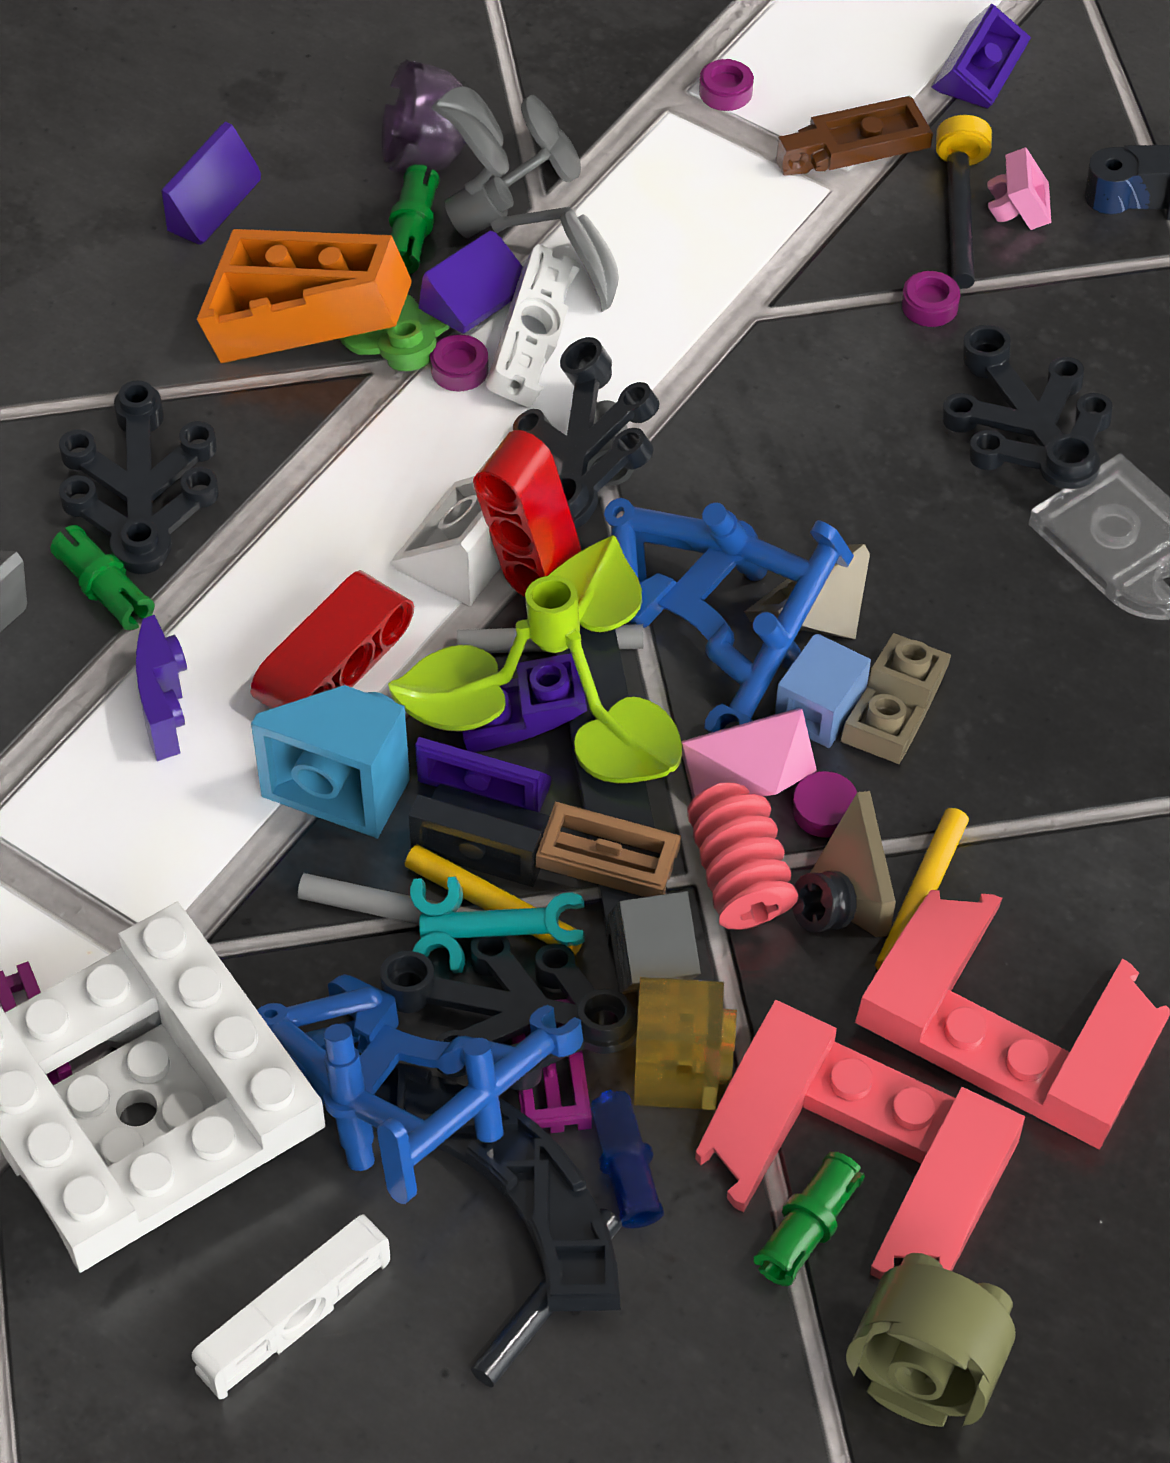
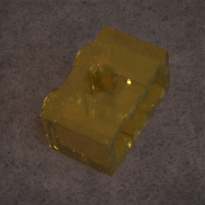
(682, 1043)

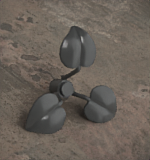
(486, 200)

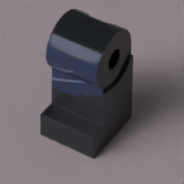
(1129, 179)

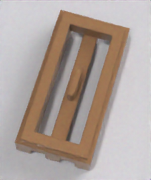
(604, 860)

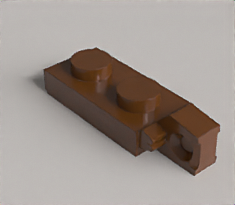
(855, 137)

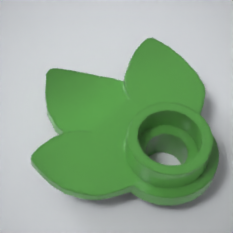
(406, 344)

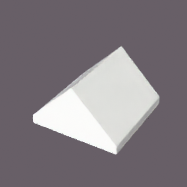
(452, 546)

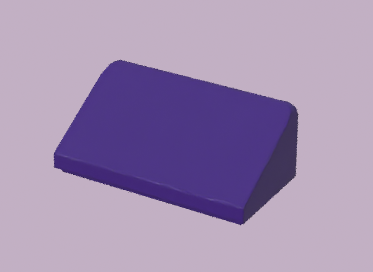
(982, 58)
(209, 186)
(471, 283)
(480, 774)

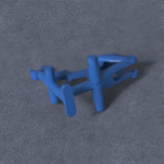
(726, 545)
(350, 1080)

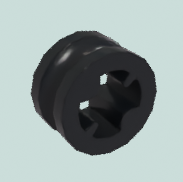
(837, 899)

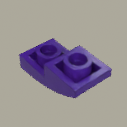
(157, 671)
(536, 702)

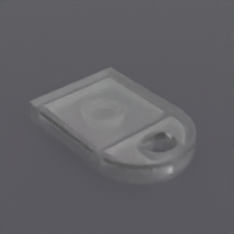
(1114, 536)

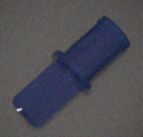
(626, 1159)

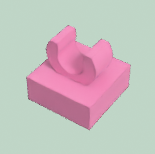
(1021, 191)

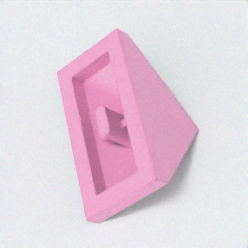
(757, 754)

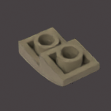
(896, 698)

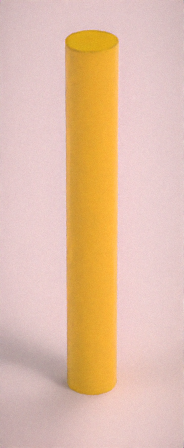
(929, 873)
(474, 888)

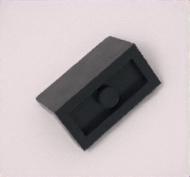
(479, 833)

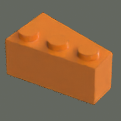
(301, 290)

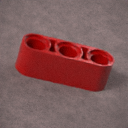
(525, 510)
(334, 642)

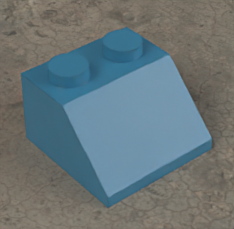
(335, 756)

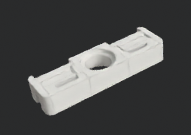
(520, 351)
(291, 1305)

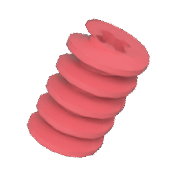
(741, 856)

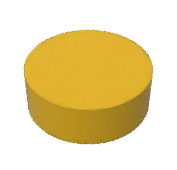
(966, 135)

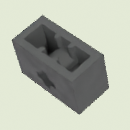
(653, 940)

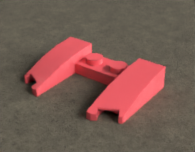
(800, 1066)
(1071, 1090)

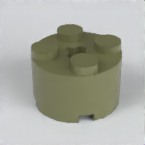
(933, 1342)

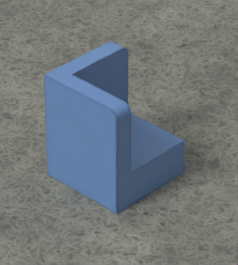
(825, 685)

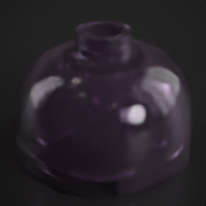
(414, 131)

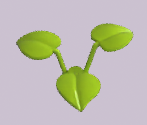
(592, 589)

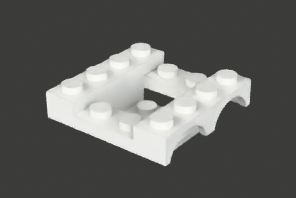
(210, 1070)

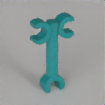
(442, 923)

